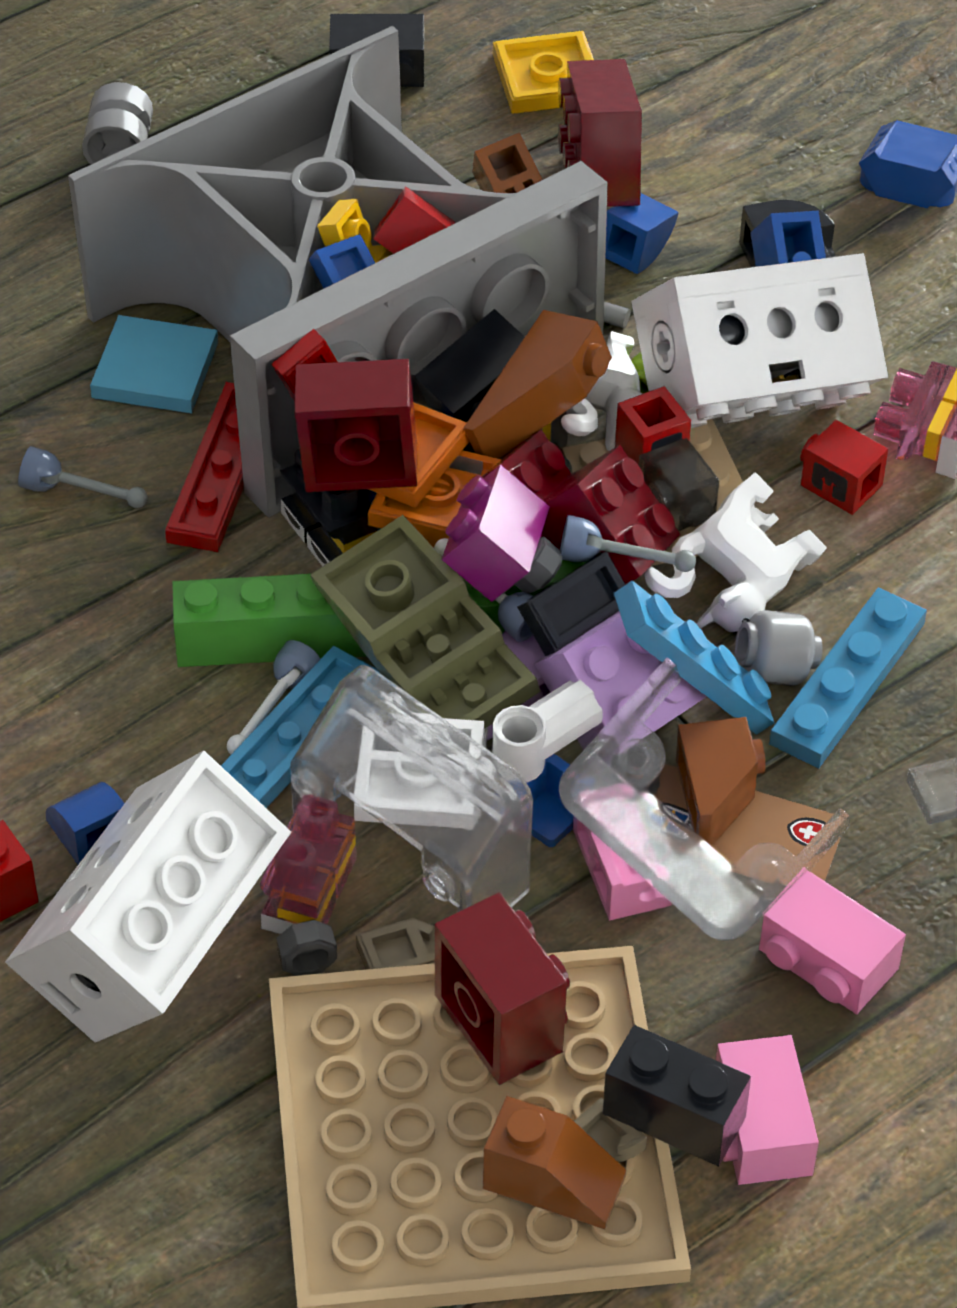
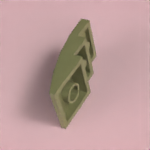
(423, 626)

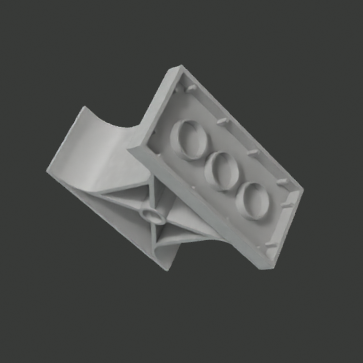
(231, 214)

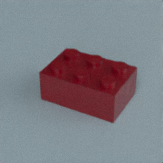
(603, 125)

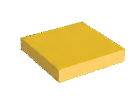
(534, 65)

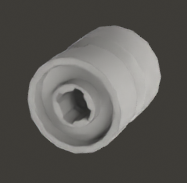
(117, 119)

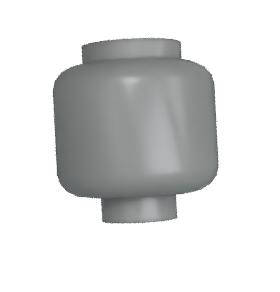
(778, 647)

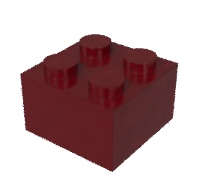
(356, 425)
(501, 987)

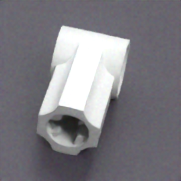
(533, 733)

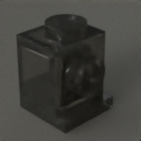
(681, 482)

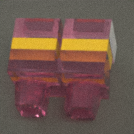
(930, 421)
(309, 865)

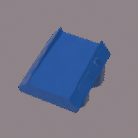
(911, 165)

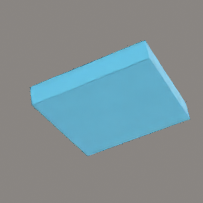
(154, 364)

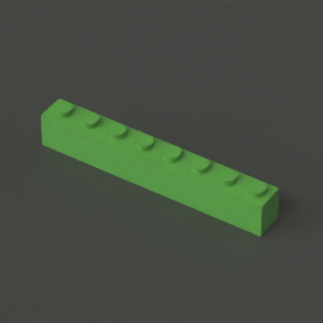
(255, 617)

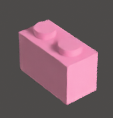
(831, 942)
(778, 1129)

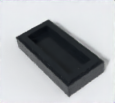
(573, 604)

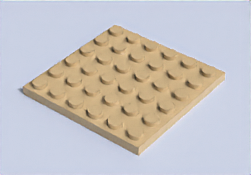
(391, 1134)

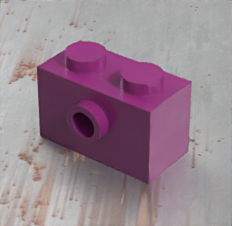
(495, 532)

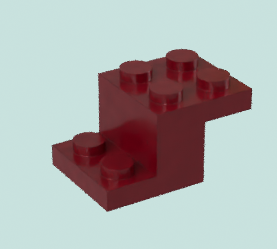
(604, 491)

